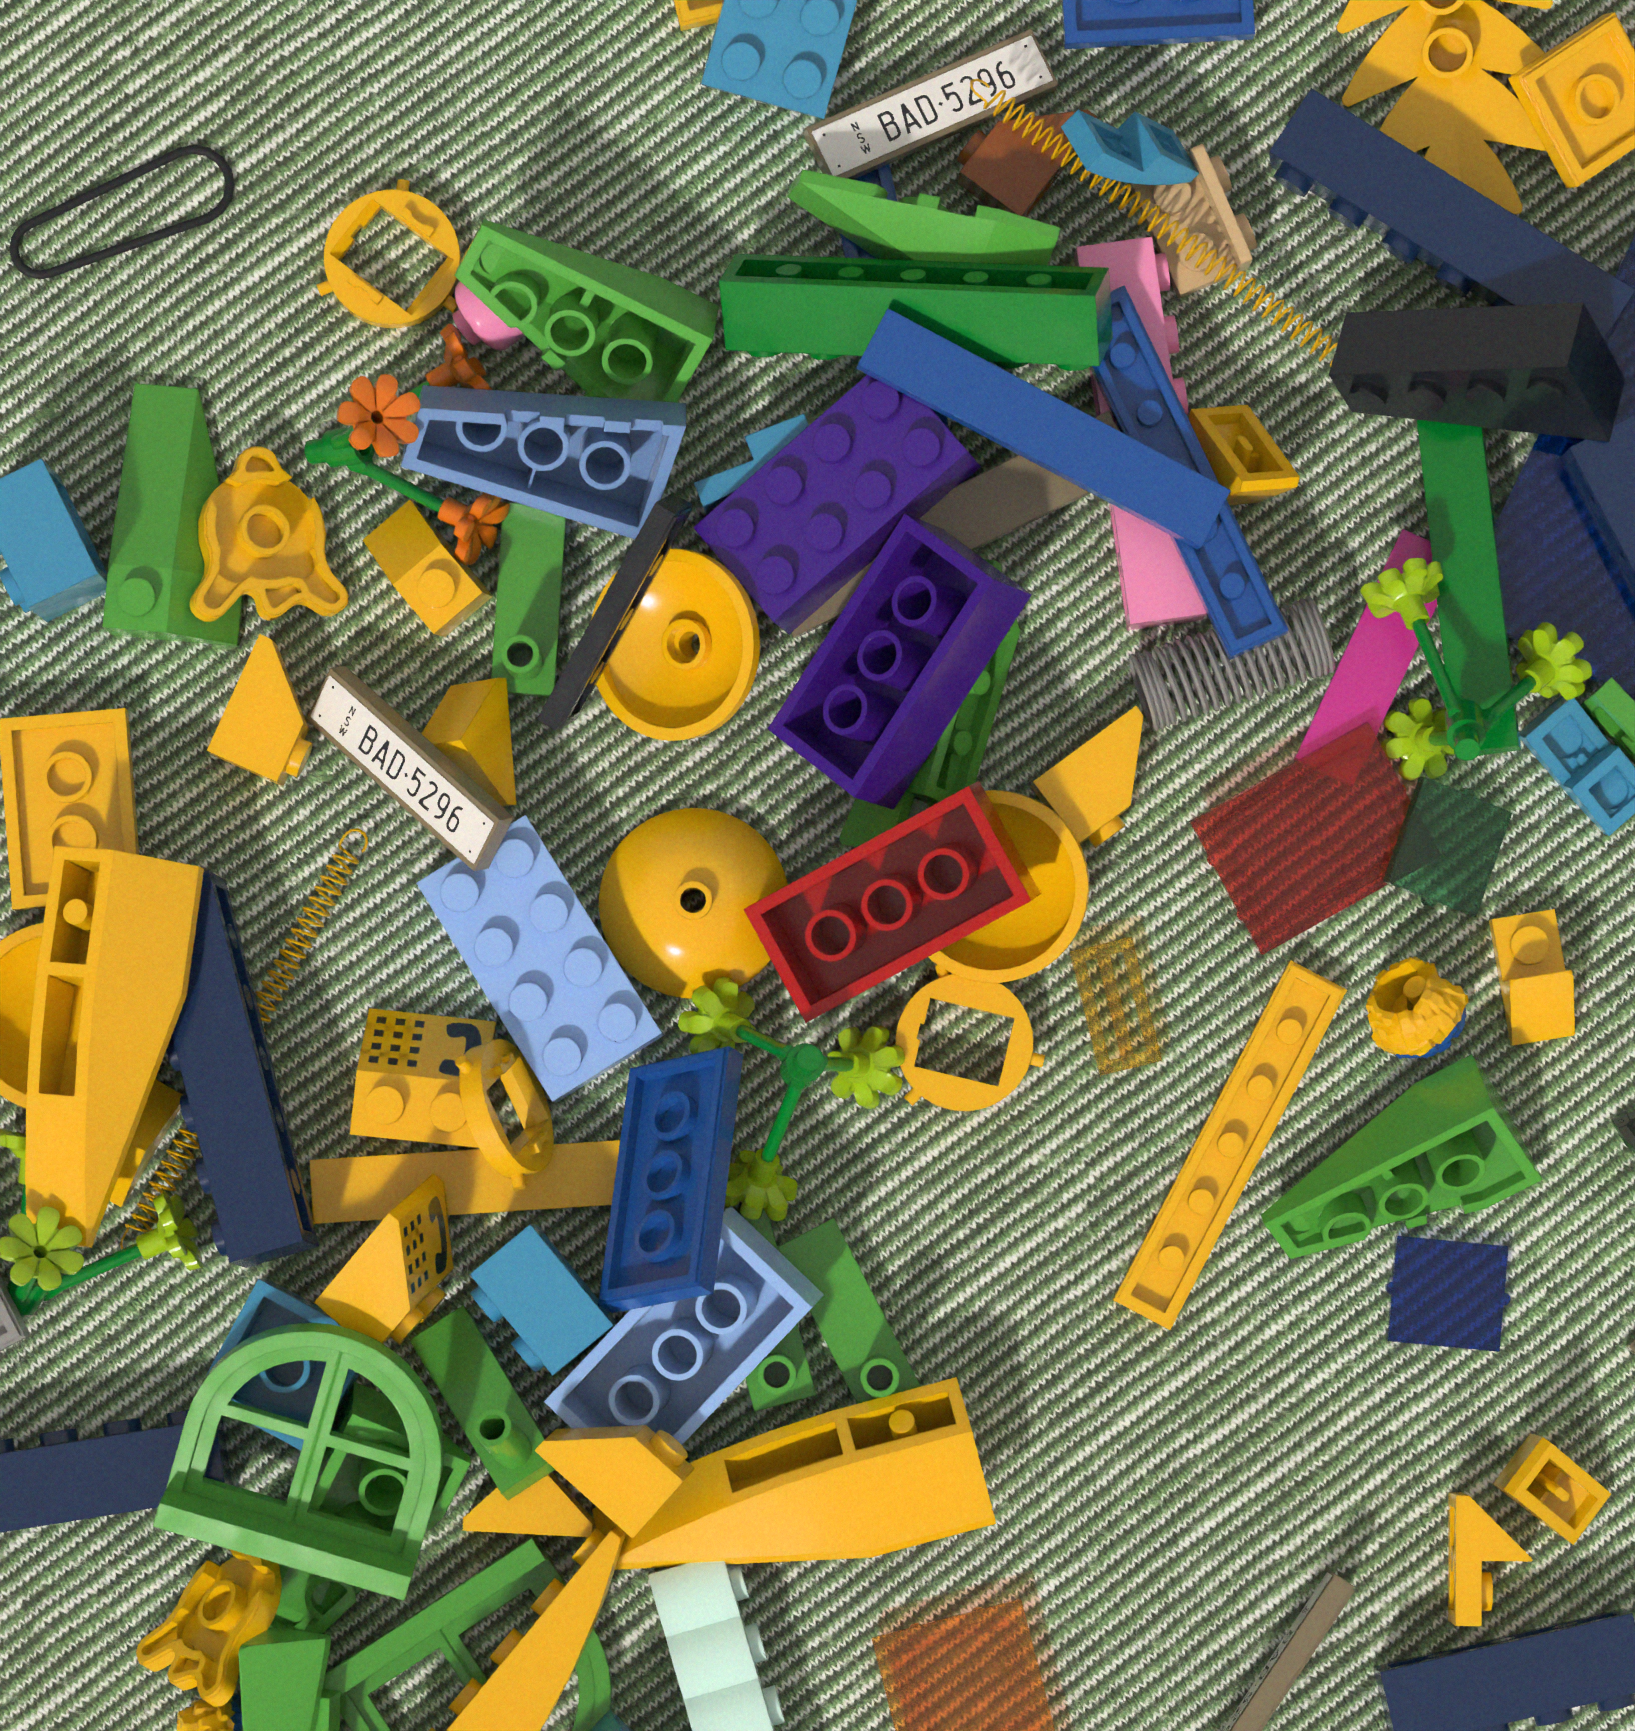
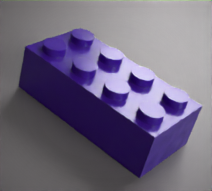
(834, 499)
(899, 662)

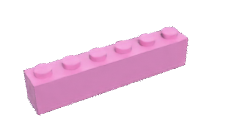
(1150, 570)

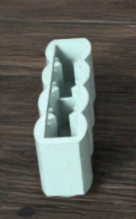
(714, 1648)

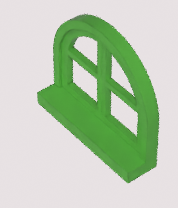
(289, 1529)
(440, 1627)

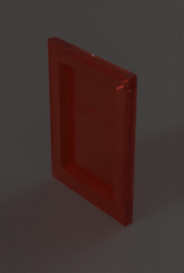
(1307, 837)

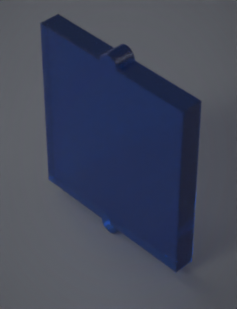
(1447, 1293)

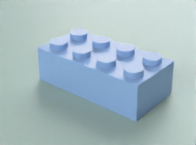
(541, 962)
(686, 1356)

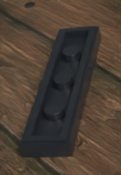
(615, 611)

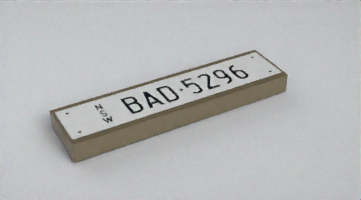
(930, 108)
(409, 768)
(1291, 1654)

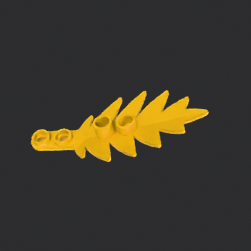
(1452, 99)

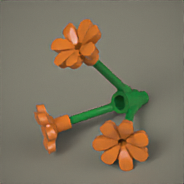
(381, 424)

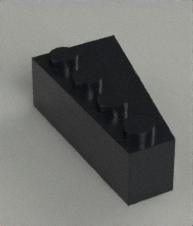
(1482, 368)

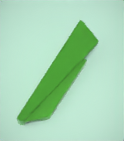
(953, 759)
(284, 1682)

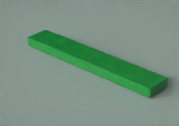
(1471, 587)

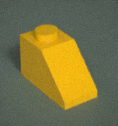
(425, 570)
(263, 720)
(1095, 781)
(619, 1469)

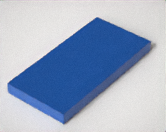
(671, 1180)

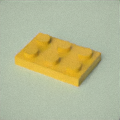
(66, 787)

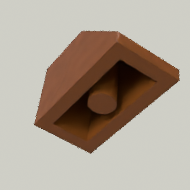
(1009, 170)

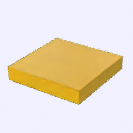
(1583, 99)

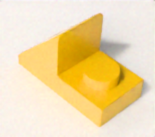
(1533, 977)
(1474, 1539)

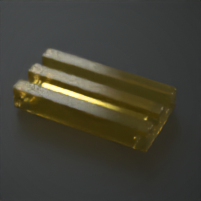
(1102, 954)

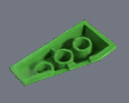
(920, 225)
(589, 316)
(155, 532)
(1424, 1153)
(361, 1493)

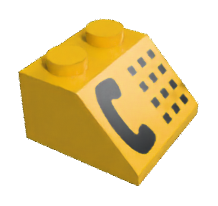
(410, 1077)
(397, 1270)

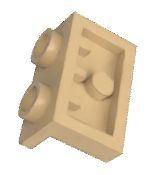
(1206, 213)

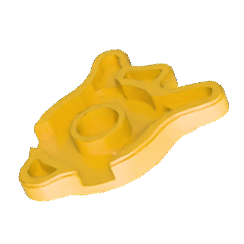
(263, 542)
(211, 1622)

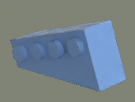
(551, 451)

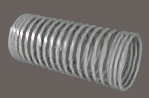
(1154, 694)

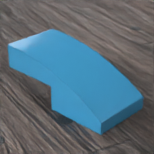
(1133, 153)
(762, 446)
(1583, 763)

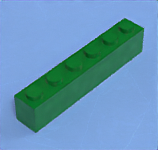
(987, 308)

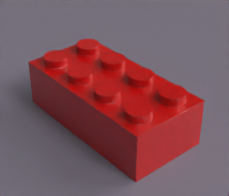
(892, 901)

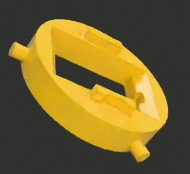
(361, 297)
(953, 1091)
(534, 1145)

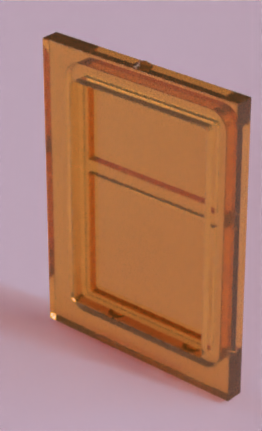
(965, 1673)

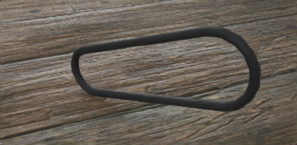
(134, 243)

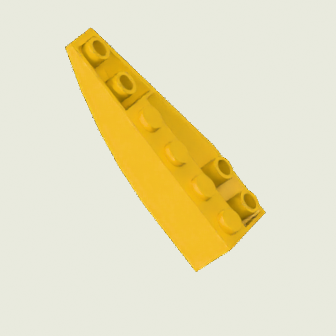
(101, 1019)
(825, 1488)
(540, 1663)

